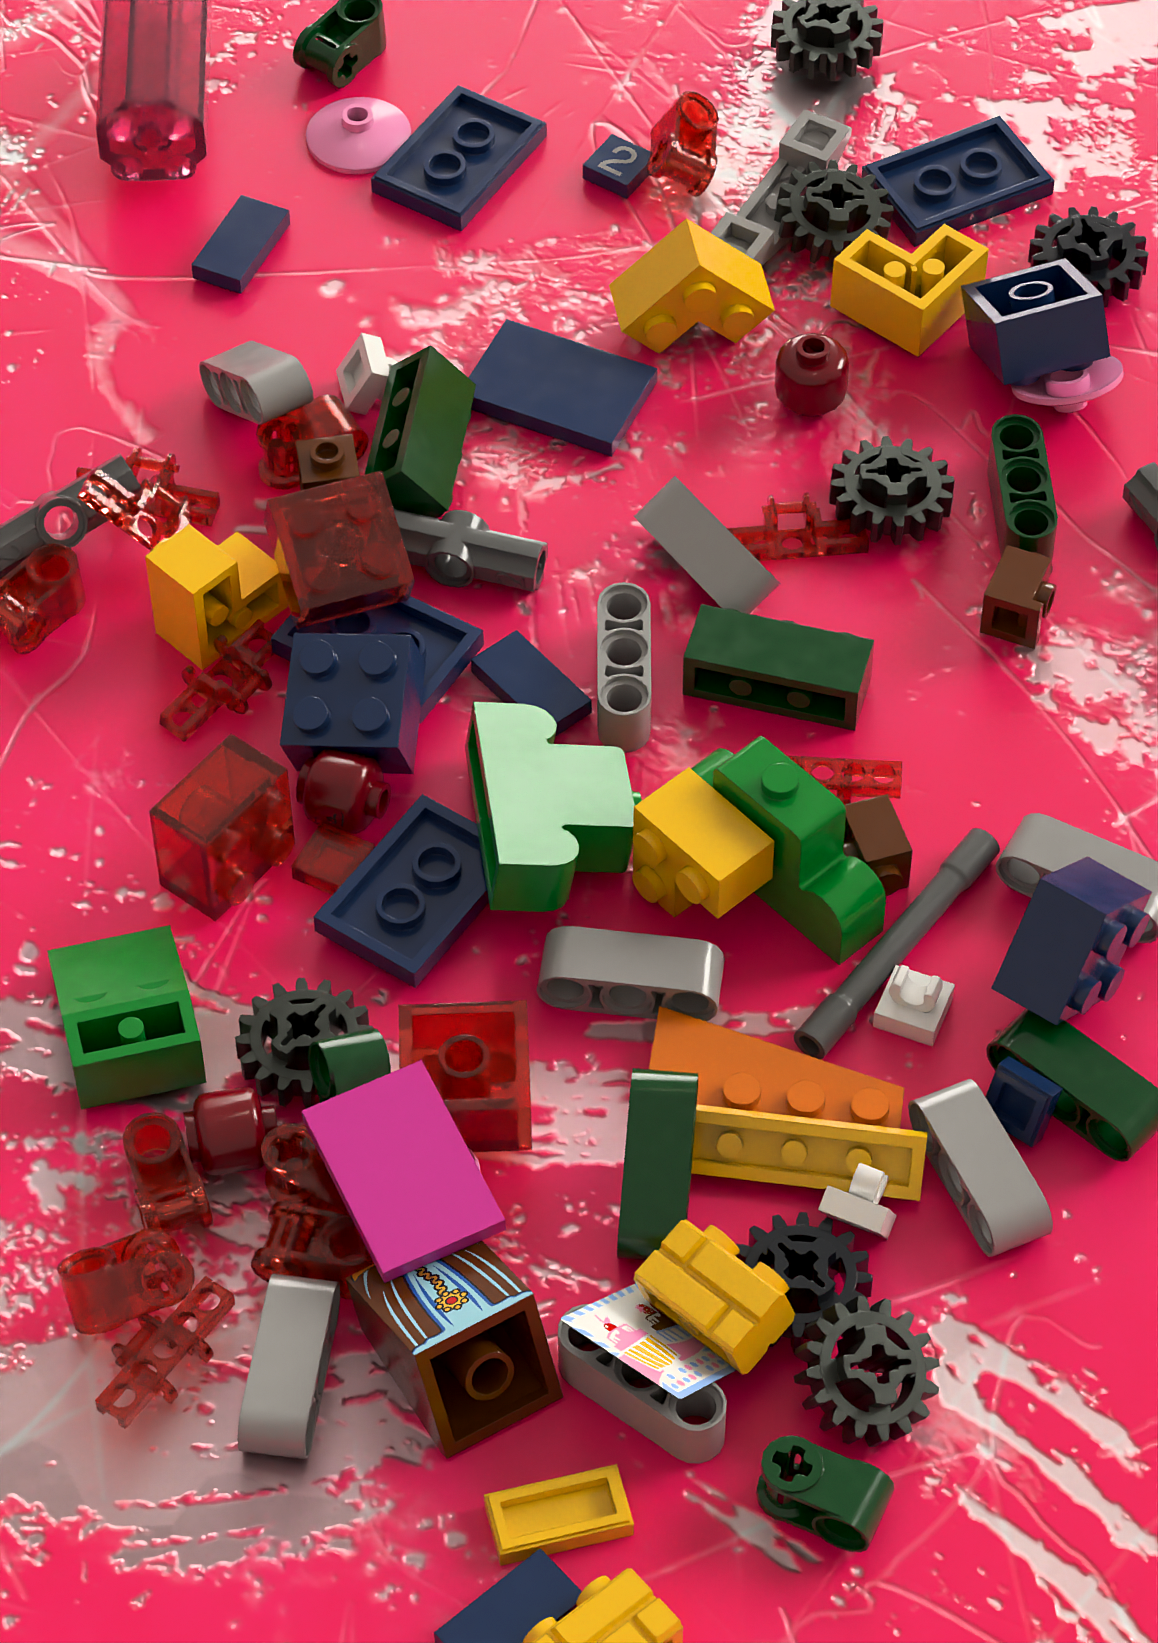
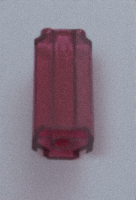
(154, 87)

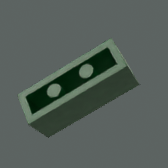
(422, 432)
(777, 667)

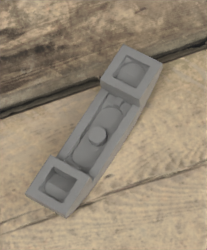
(753, 226)

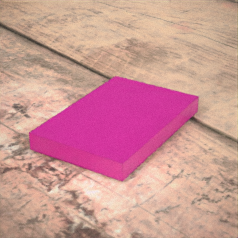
(403, 1171)

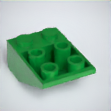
(127, 1017)

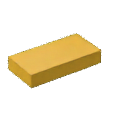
(559, 1514)

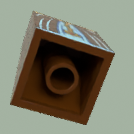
(459, 1344)

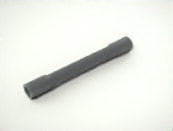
(841, 1008)

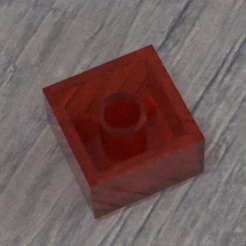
(338, 549)
(223, 827)
(478, 1066)

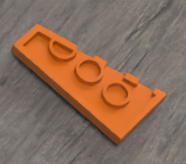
(769, 1078)

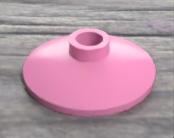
(356, 134)
(1072, 390)

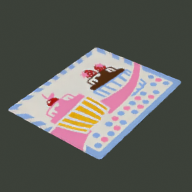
(649, 1342)

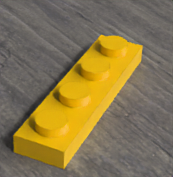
(805, 1150)

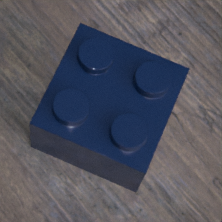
(1036, 322)
(354, 698)
(1073, 940)

